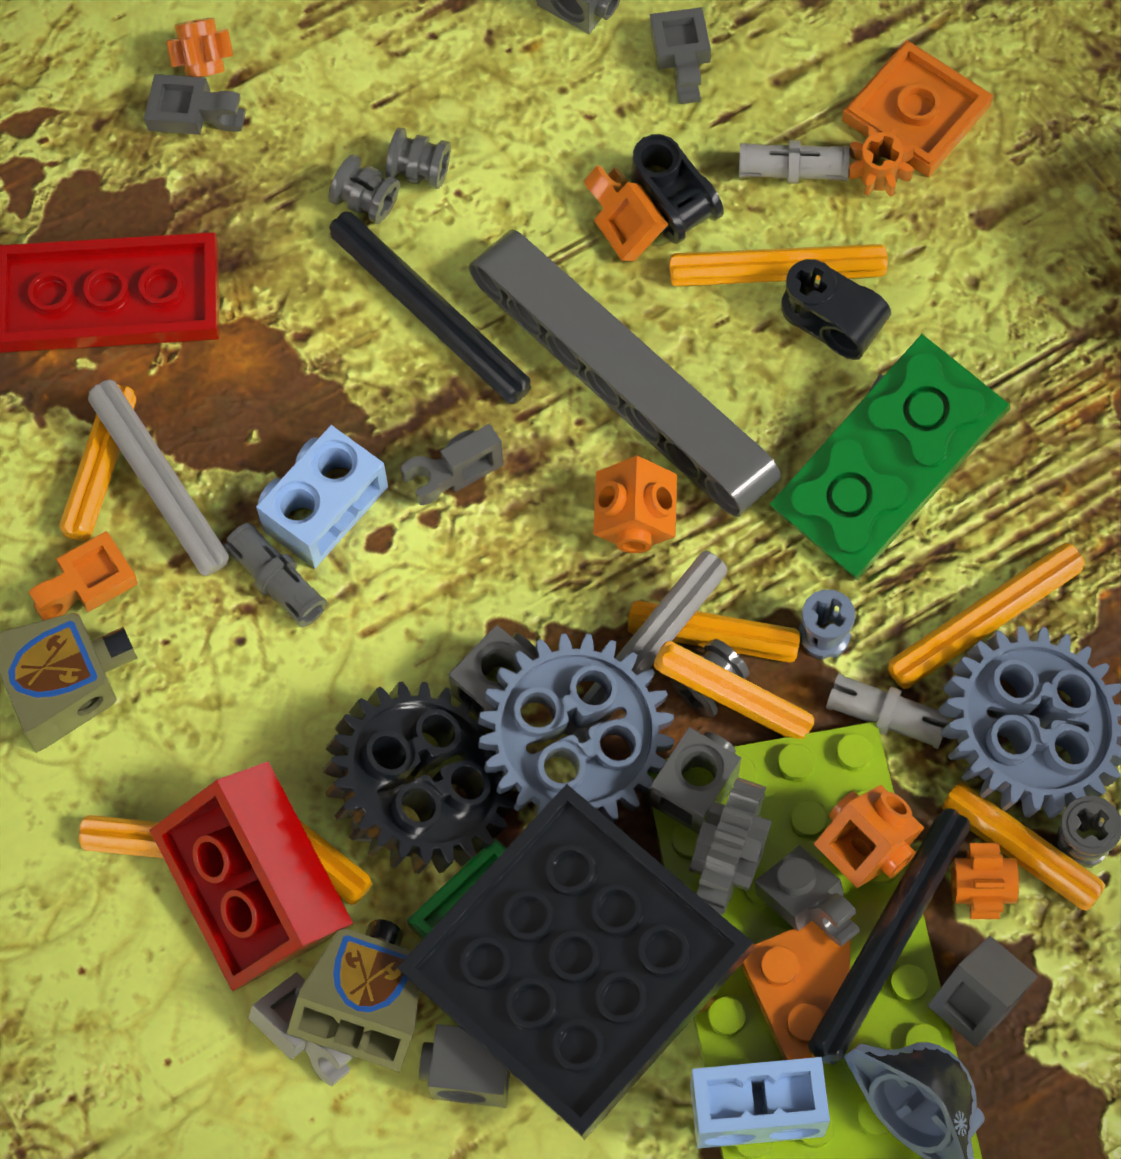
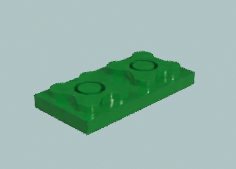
(890, 456)

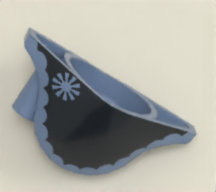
(920, 1097)

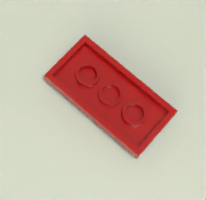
(109, 292)

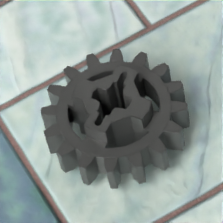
(730, 844)

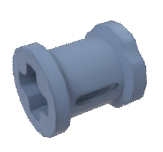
(817, 611)

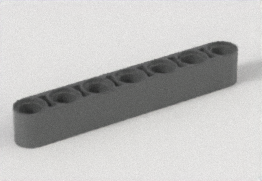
(625, 373)

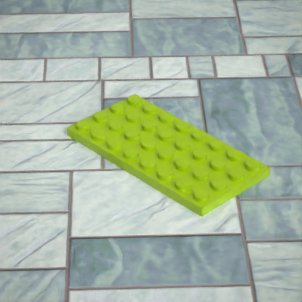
(802, 787)

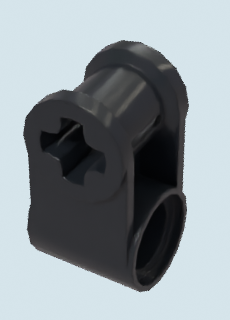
(680, 191)
(835, 310)

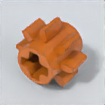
(199, 47)
(876, 146)
(984, 880)

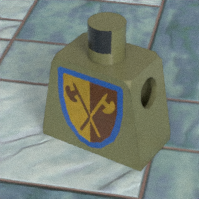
(59, 675)
(359, 997)

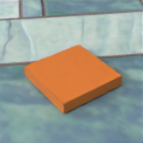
(921, 99)

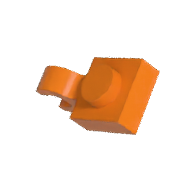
(629, 215)
(89, 574)

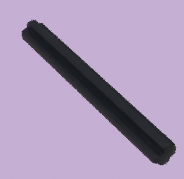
(430, 308)
(889, 937)

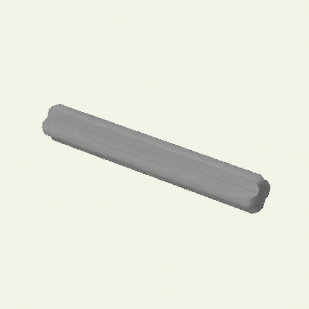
(158, 477)
(662, 625)

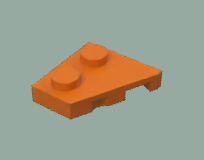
(795, 984)

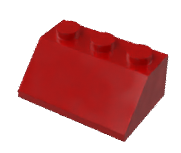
(250, 874)

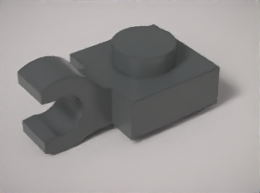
(682, 43)
(184, 102)
(462, 462)
(805, 891)

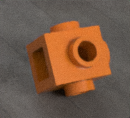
(635, 504)
(870, 835)

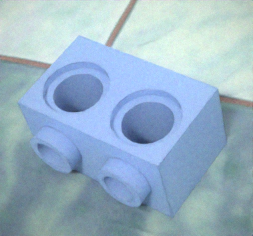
(334, 502)
(759, 1102)

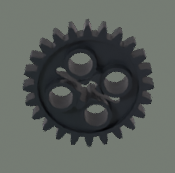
(394, 729)

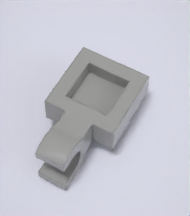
(273, 1017)

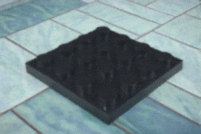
(576, 960)

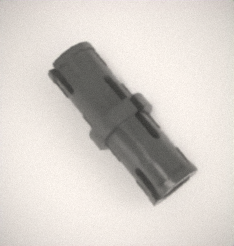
(275, 575)

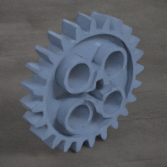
(1036, 673)
(553, 682)

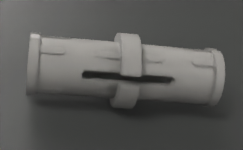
(794, 161)
(888, 709)

